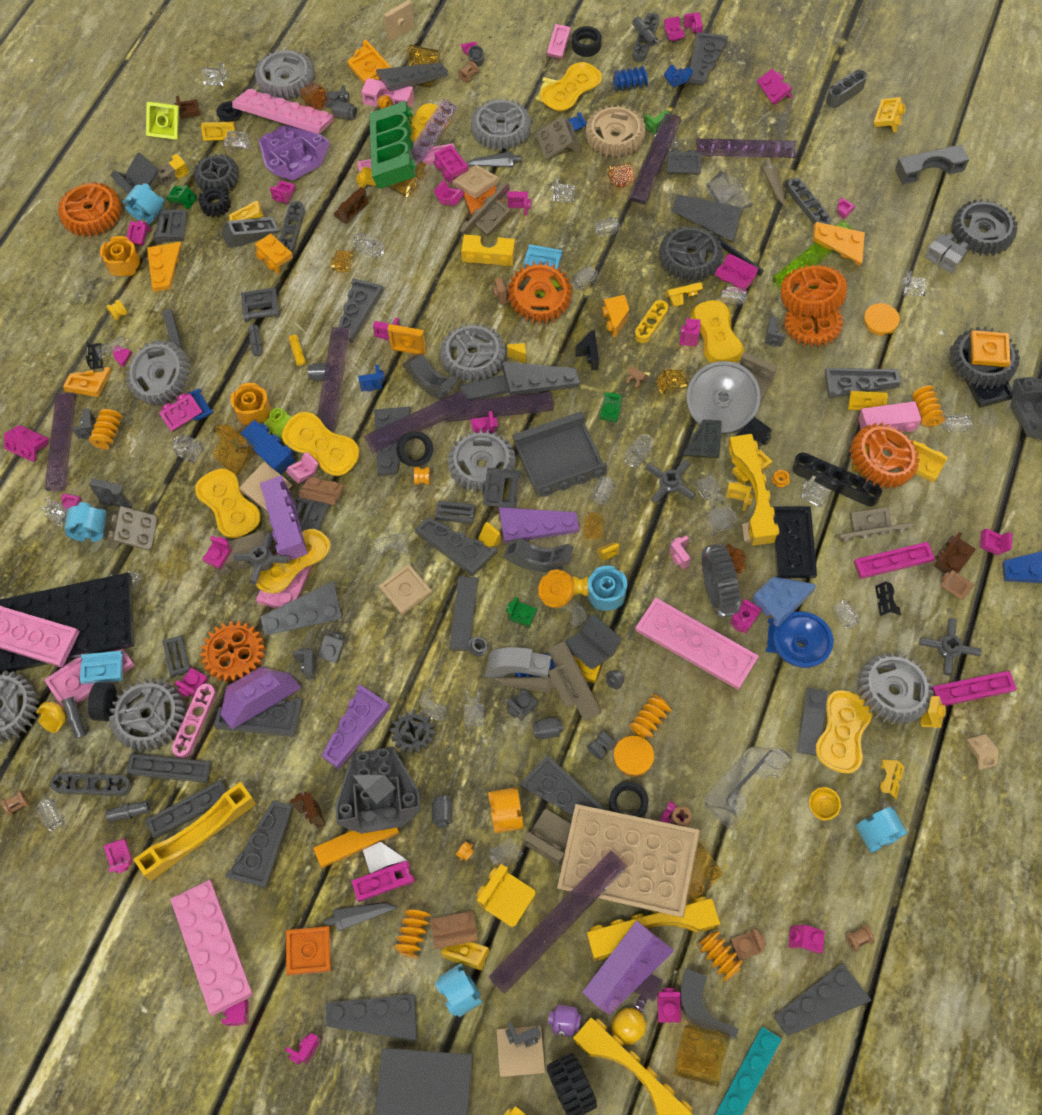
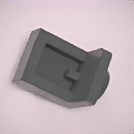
(332, 646)
(528, 1037)

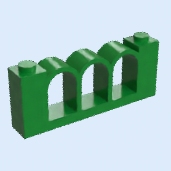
(392, 145)

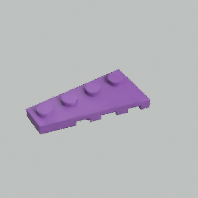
(536, 524)
(361, 717)

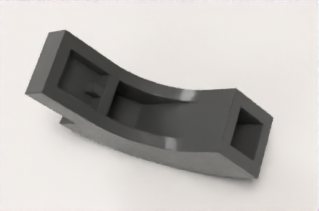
(427, 377)
(537, 558)
(693, 1008)

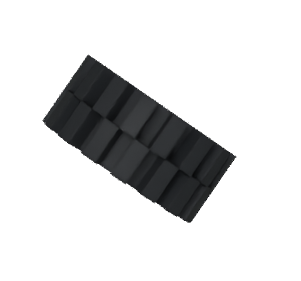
(216, 208)

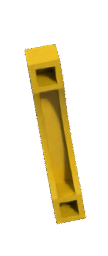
(744, 455)
(170, 851)
(698, 918)
(598, 1043)

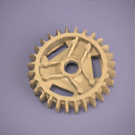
(618, 120)

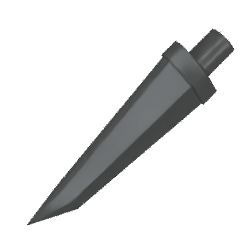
(500, 160)
(351, 916)

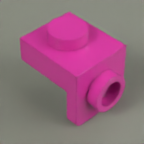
(672, 28)
(282, 192)
(447, 195)
(518, 200)
(995, 542)
(118, 855)
(806, 938)

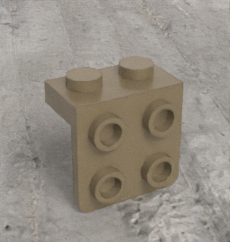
(131, 529)

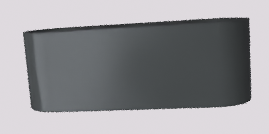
(846, 88)

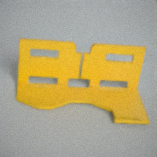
(890, 766)

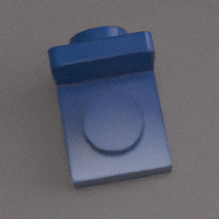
(677, 77)

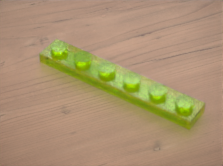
(812, 255)

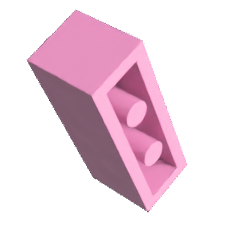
(903, 416)

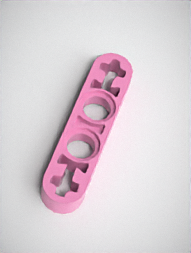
(193, 720)

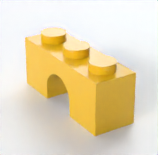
(500, 254)

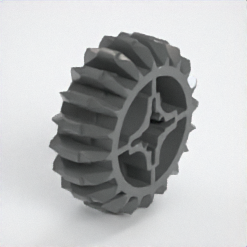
(225, 168)

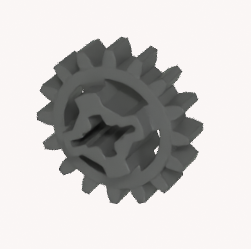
(403, 735)

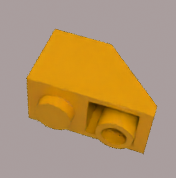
(616, 312)

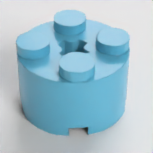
(143, 203)
(85, 522)
(609, 598)
(881, 829)
(459, 990)

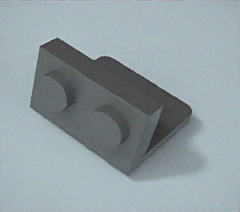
(139, 172)

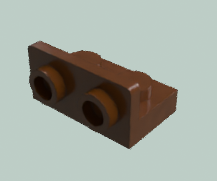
(352, 206)
(955, 555)
(307, 804)

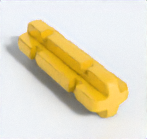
(297, 350)

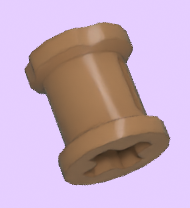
(474, 71)
(15, 802)
(686, 815)
(860, 938)

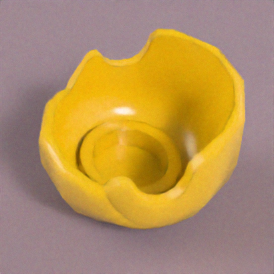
(52, 716)
(824, 803)
(629, 1025)

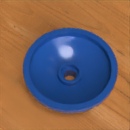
(807, 630)

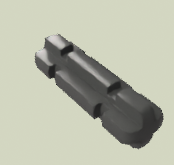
(255, 340)

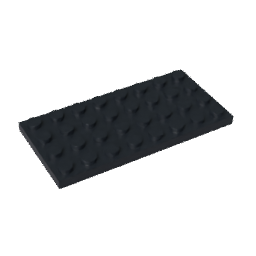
(94, 607)

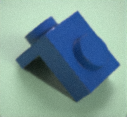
(372, 381)

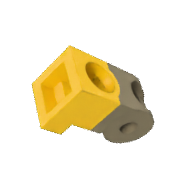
(172, 171)

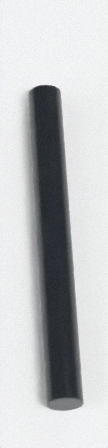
(733, 251)

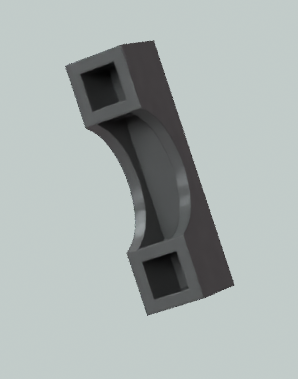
(948, 159)

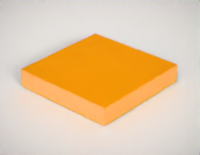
(406, 339)
(990, 348)

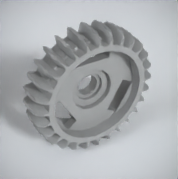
(282, 64)
(500, 134)
(467, 363)
(147, 367)
(469, 453)
(903, 678)
(10, 718)
(156, 725)

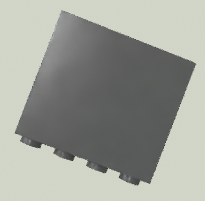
(559, 455)
(423, 1083)

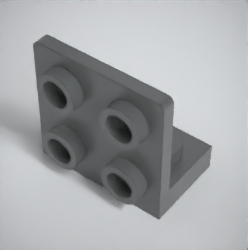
(594, 643)

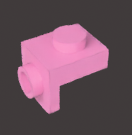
(303, 469)
(678, 553)

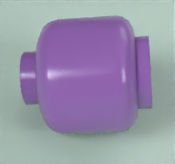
(564, 1020)

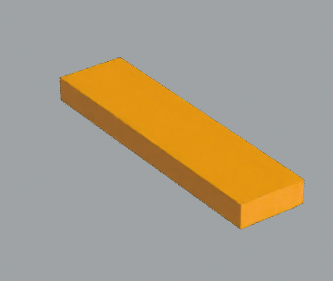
(349, 844)

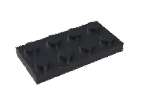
(989, 396)
(795, 542)

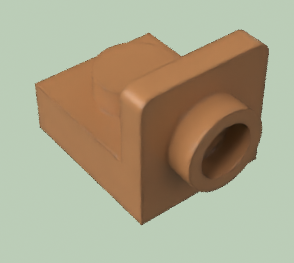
(748, 944)

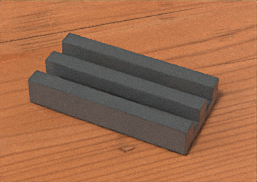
(455, 509)
(180, 670)

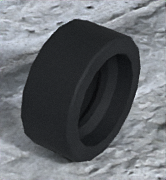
(590, 33)
(401, 452)
(101, 700)
(629, 786)

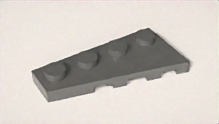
(406, 76)
(712, 215)
(360, 303)
(537, 378)
(843, 380)
(387, 457)
(461, 550)
(277, 720)
(557, 787)
(827, 998)
(376, 1016)

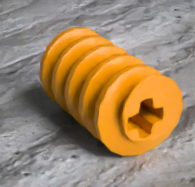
(928, 407)
(104, 428)
(649, 716)
(411, 933)
(720, 955)

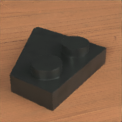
(706, 440)

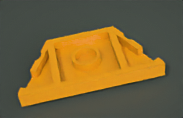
(366, 61)

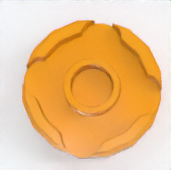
(881, 319)
(556, 588)
(633, 756)

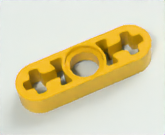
(651, 328)

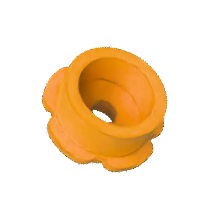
(384, 101)
(783, 475)
(465, 851)

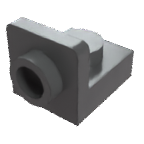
(333, 96)
(772, 336)
(87, 425)
(307, 660)
(521, 705)

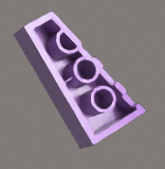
(283, 518)
(627, 967)

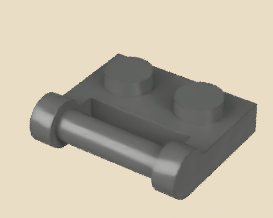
(176, 225)
(259, 299)
(495, 485)
(109, 493)
(313, 515)

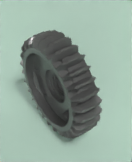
(994, 218)
(690, 265)
(980, 373)
(720, 580)

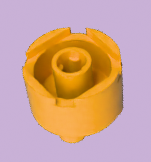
(120, 256)
(250, 403)
(506, 810)

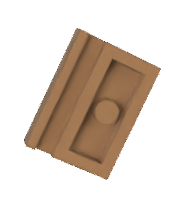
(321, 490)
(454, 930)

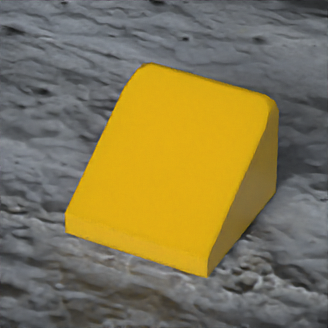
(517, 352)
(490, 536)
(608, 551)

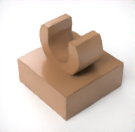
(638, 375)

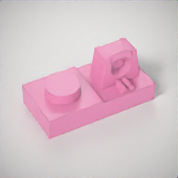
(558, 41)

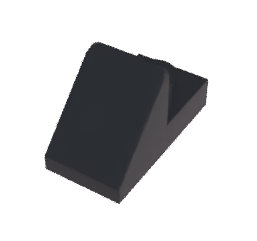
(588, 348)

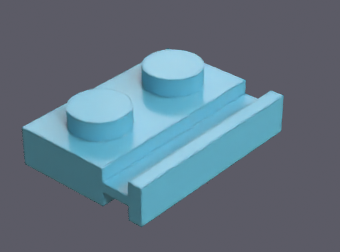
(543, 254)
(101, 667)

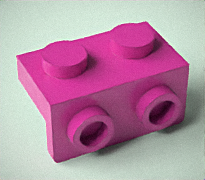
(774, 87)
(737, 272)
(24, 442)

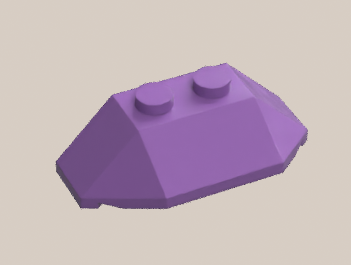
(255, 694)

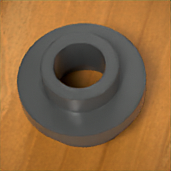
(482, 646)
(614, 679)

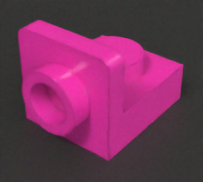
(693, 21)
(137, 232)
(380, 328)
(485, 423)
(217, 552)
(190, 683)
(669, 1006)
(307, 1048)

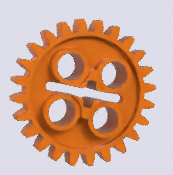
(803, 329)
(228, 636)

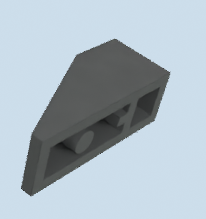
(248, 230)
(811, 720)

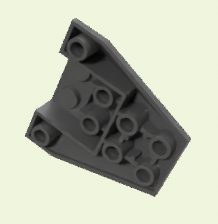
(1028, 405)
(357, 809)

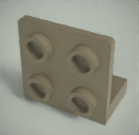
(558, 137)
(761, 370)
(549, 837)

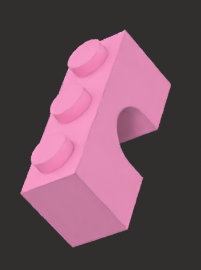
(374, 89)

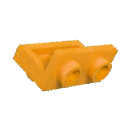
(272, 252)

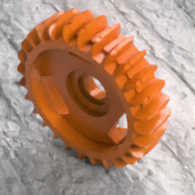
(93, 219)
(540, 281)
(814, 302)
(876, 464)

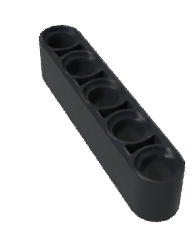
(844, 486)

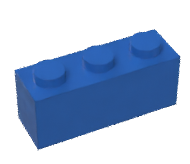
(268, 447)

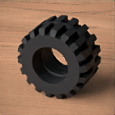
(571, 1085)

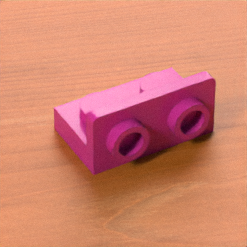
(450, 163)
(180, 412)

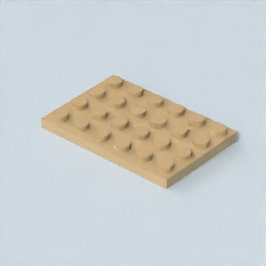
(656, 854)

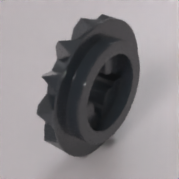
(225, 108)

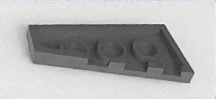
(705, 54)
(310, 609)
(259, 856)

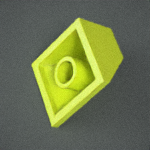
(162, 120)

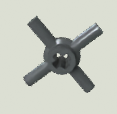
(670, 481)
(261, 558)
(950, 652)

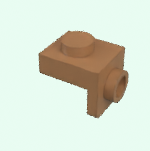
(500, 291)
(956, 584)

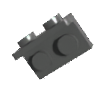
(683, 162)

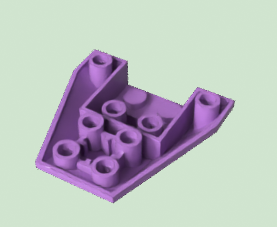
(292, 151)

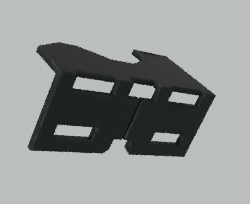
(95, 358)
(883, 600)

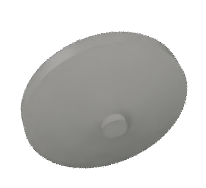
(724, 393)

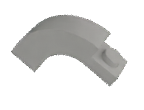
(516, 660)

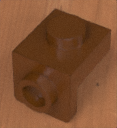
(188, 108)

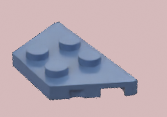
(782, 597)

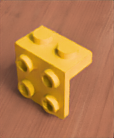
(505, 896)

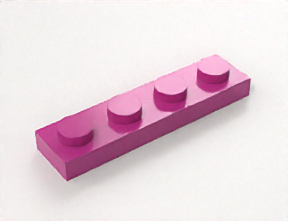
(894, 560)
(975, 688)

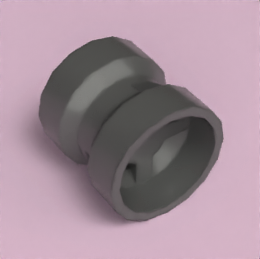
(477, 53)
(601, 745)

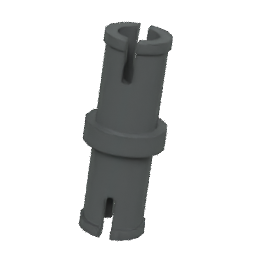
(644, 31)
(74, 717)
(128, 811)

